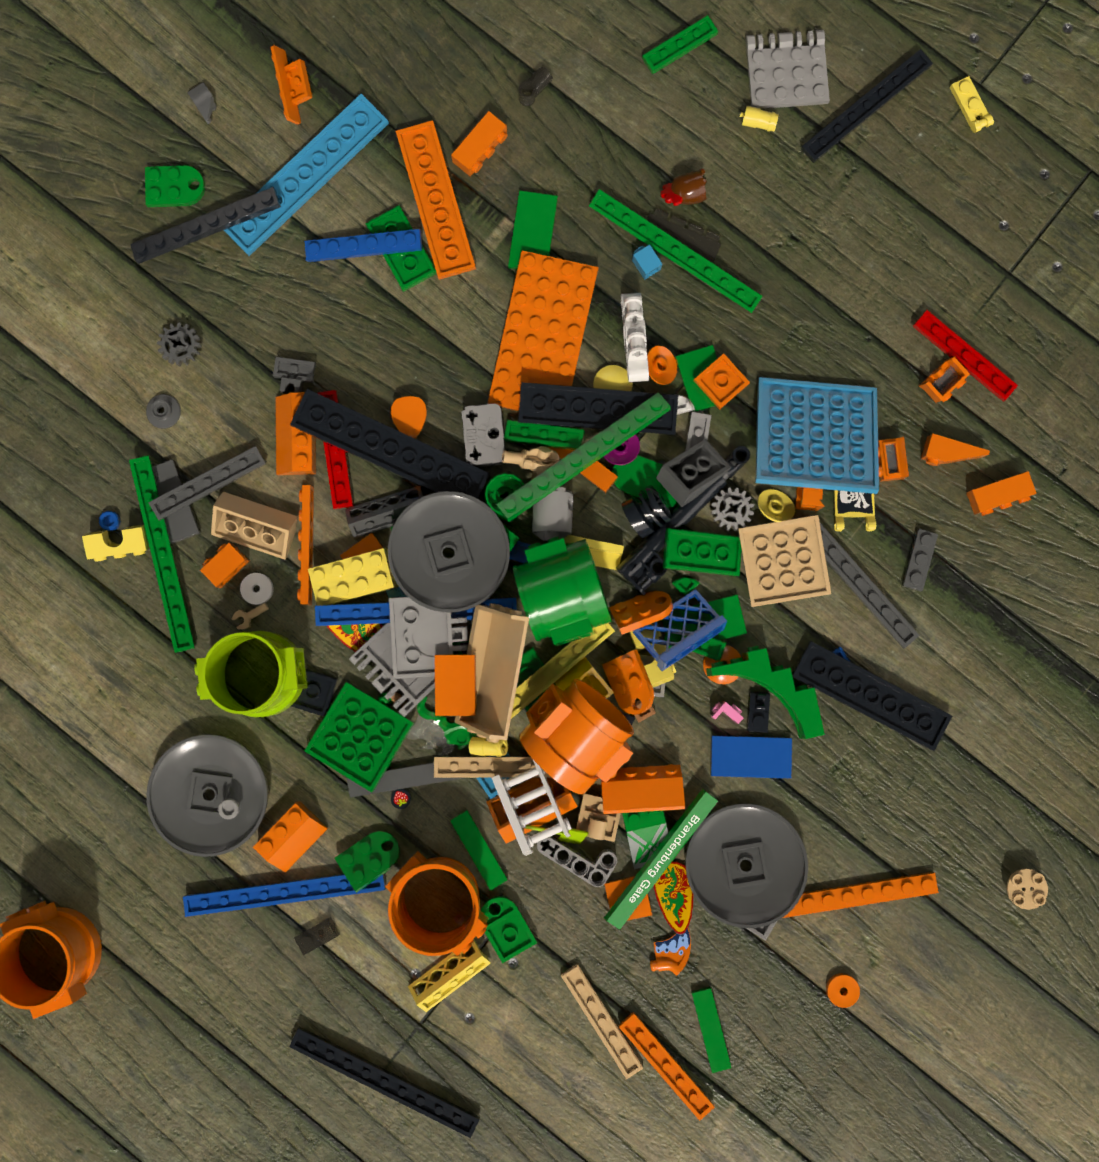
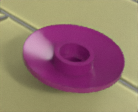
(629, 454)

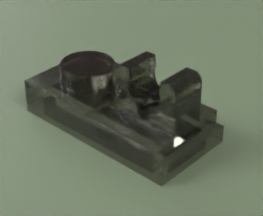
(316, 936)

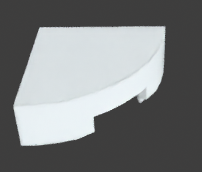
(684, 405)

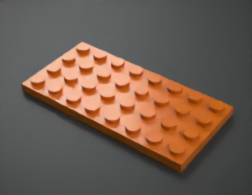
(542, 326)

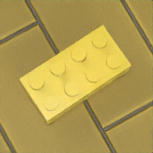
(352, 578)

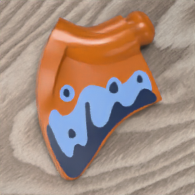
(672, 953)

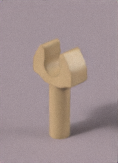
(250, 615)

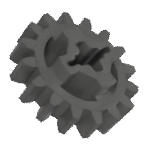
(177, 351)

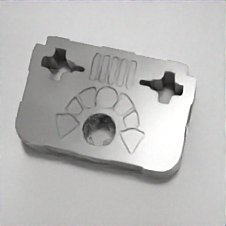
(487, 419)

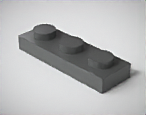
(919, 560)

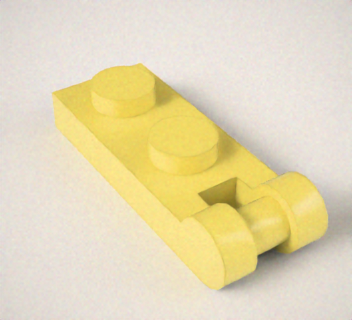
(971, 104)

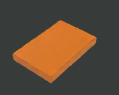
(455, 685)

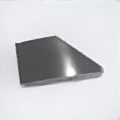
(203, 100)

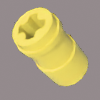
(759, 118)
(481, 748)

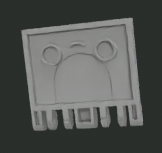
(787, 73)
(419, 636)
(380, 652)

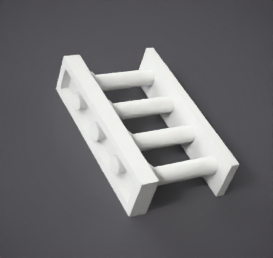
(518, 823)

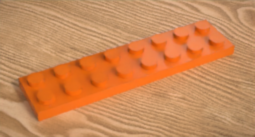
(435, 200)

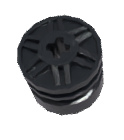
(645, 512)

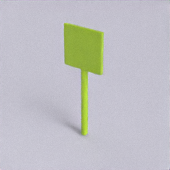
(576, 837)

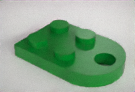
(171, 186)
(368, 860)
(507, 929)

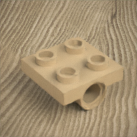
(593, 821)

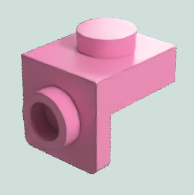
(731, 711)

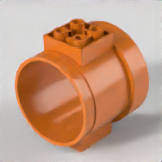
(577, 736)
(420, 939)
(81, 946)

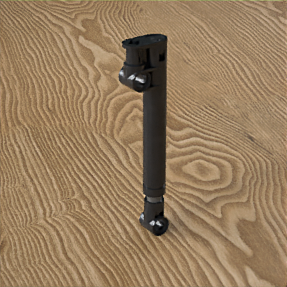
(639, 562)

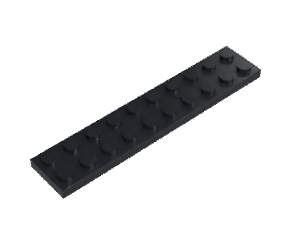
(386, 447)

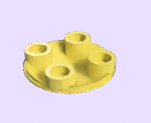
(612, 378)

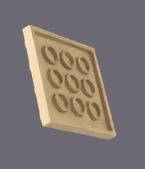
(784, 561)

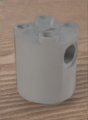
(553, 515)

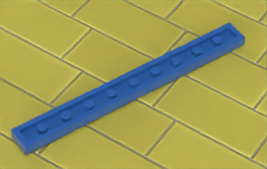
(380, 613)
(274, 894)

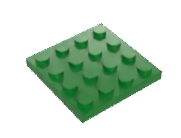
(359, 737)

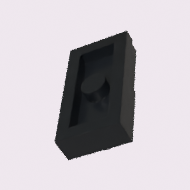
(758, 711)

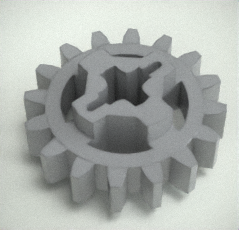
(727, 502)

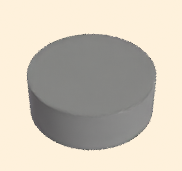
(229, 808)

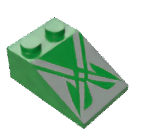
(644, 834)

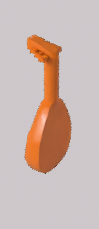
(409, 415)

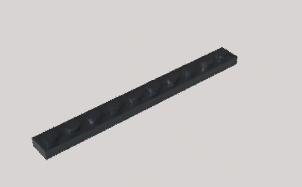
(384, 1082)

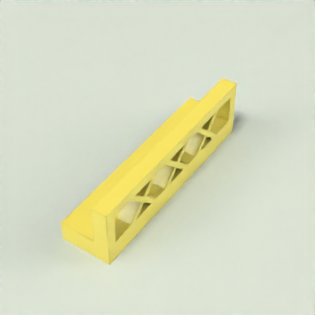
(450, 978)

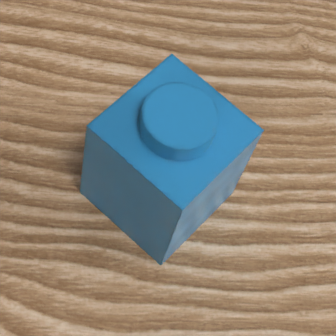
(646, 261)

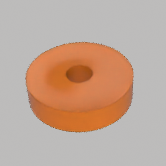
(846, 999)

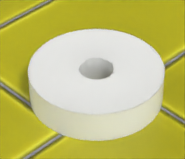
(247, 588)

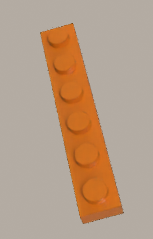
(305, 535)
(666, 1066)

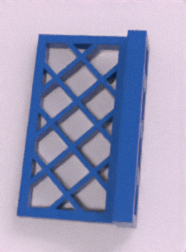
(693, 639)

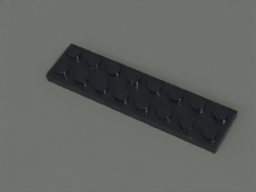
(588, 407)
(871, 696)

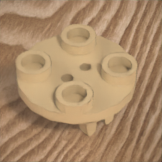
(1028, 898)

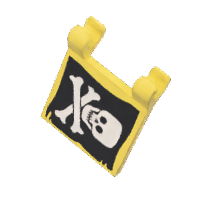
(854, 505)

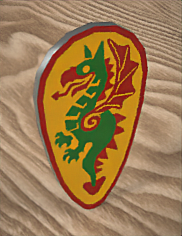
(355, 635)
(675, 897)

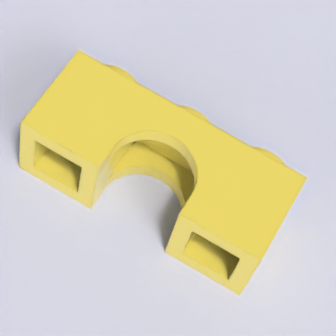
(99, 545)
(654, 674)

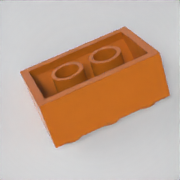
(290, 837)

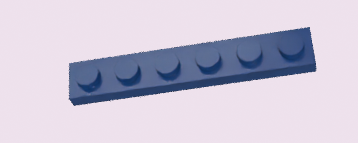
(363, 245)

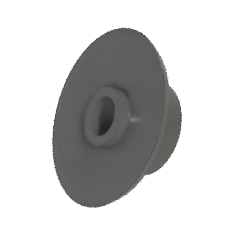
(169, 416)

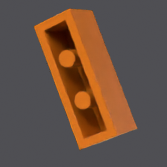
(480, 144)
(1001, 494)

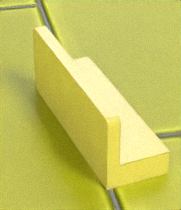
(603, 553)

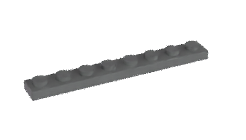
(867, 591)

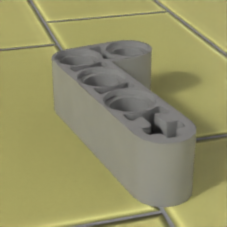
(574, 856)

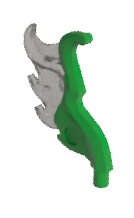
(438, 731)

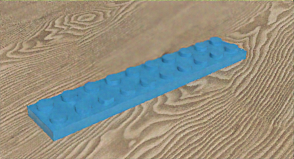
(312, 170)

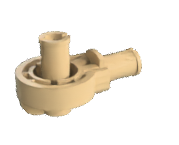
(535, 459)

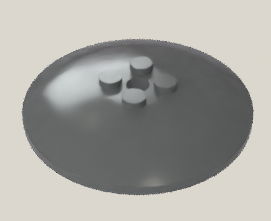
(454, 523)
(179, 802)
(776, 870)

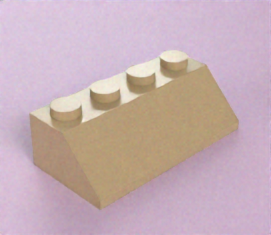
(253, 525)

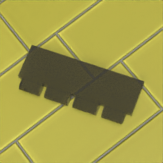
(691, 237)

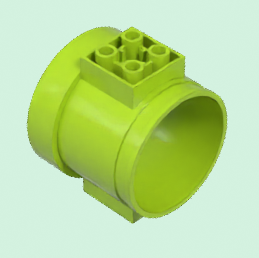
(291, 674)

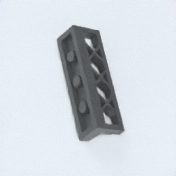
(384, 517)

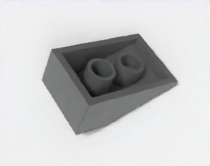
(692, 472)

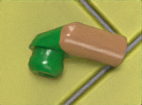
(383, 700)

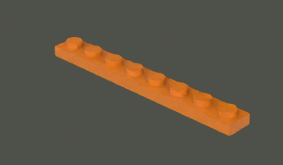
(865, 894)

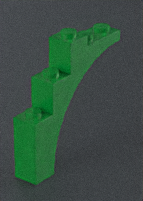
(800, 703)

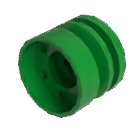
(498, 487)

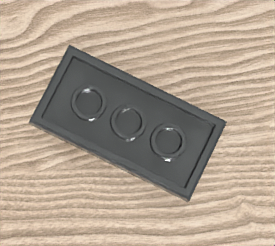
(183, 522)

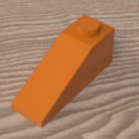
(946, 450)

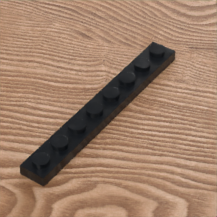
(867, 106)
(205, 225)

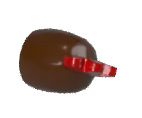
(686, 189)

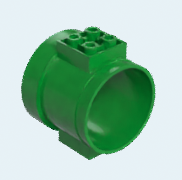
(561, 591)

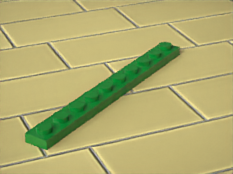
(675, 251)
(583, 457)
(162, 556)

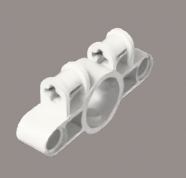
(634, 337)

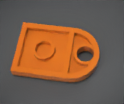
(641, 611)
(629, 681)

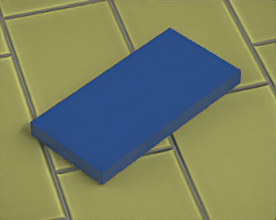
(751, 757)

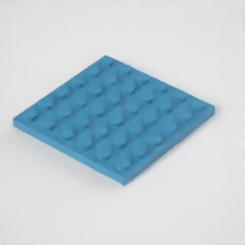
(817, 435)

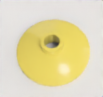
(776, 505)

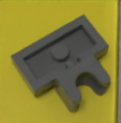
(293, 373)

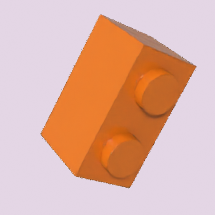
(224, 565)

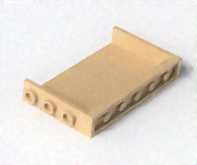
(498, 643)

